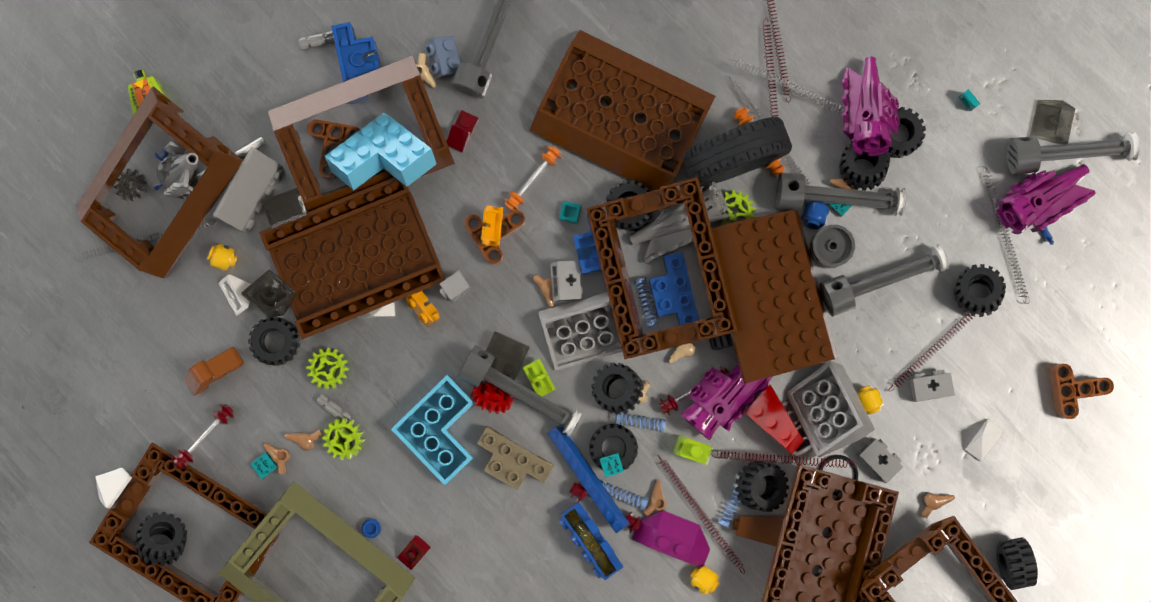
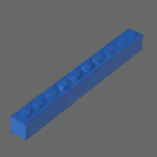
(588, 479)

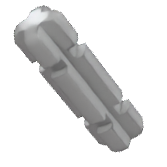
(316, 40)
(332, 408)

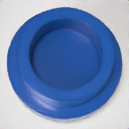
(371, 528)

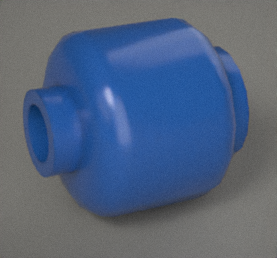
(815, 214)

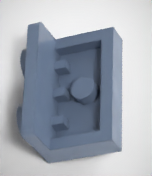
(442, 56)

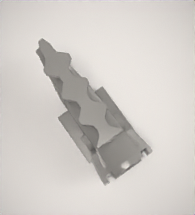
(178, 170)
(672, 227)

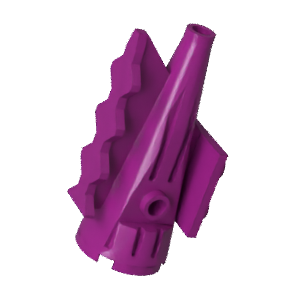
(869, 110)
(1043, 199)
(721, 400)

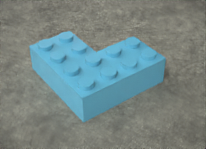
(380, 146)
(427, 432)

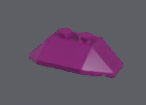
(673, 537)

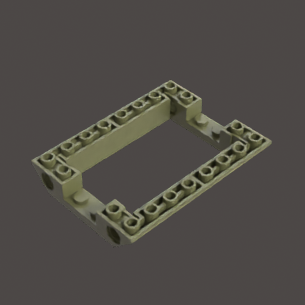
(330, 525)

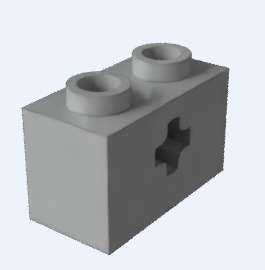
(560, 273)
(455, 287)
(942, 388)
(869, 455)

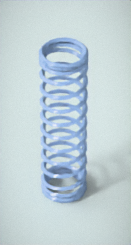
(648, 324)
(663, 422)
(644, 502)
(727, 509)

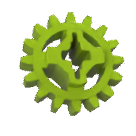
(743, 213)
(324, 359)
(345, 446)

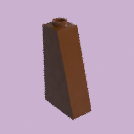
(759, 527)

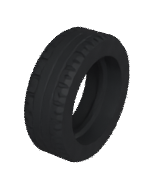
(737, 151)

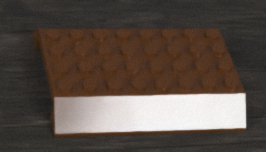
(354, 256)
(773, 296)

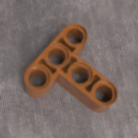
(329, 141)
(510, 228)
(205, 373)
(1073, 390)

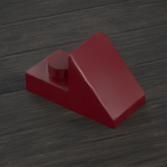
(462, 131)
(413, 552)

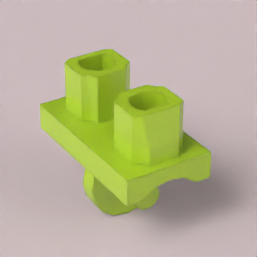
(539, 378)

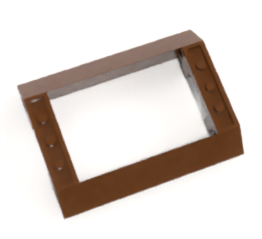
(289, 139)
(221, 168)
(616, 278)
(111, 540)
(932, 541)

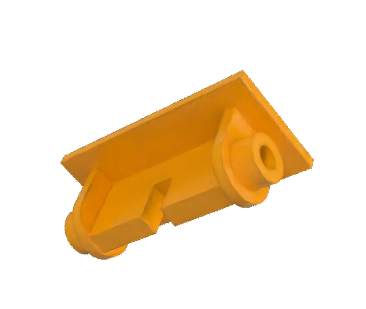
(492, 233)
(426, 314)

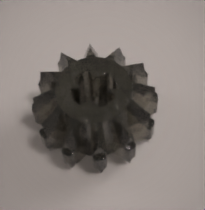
(138, 183)

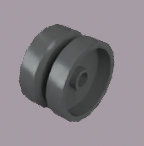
(820, 246)

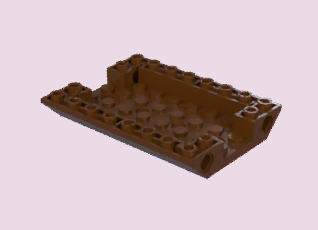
(610, 133)
(853, 547)

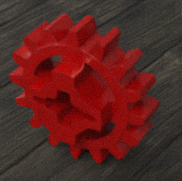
(491, 398)

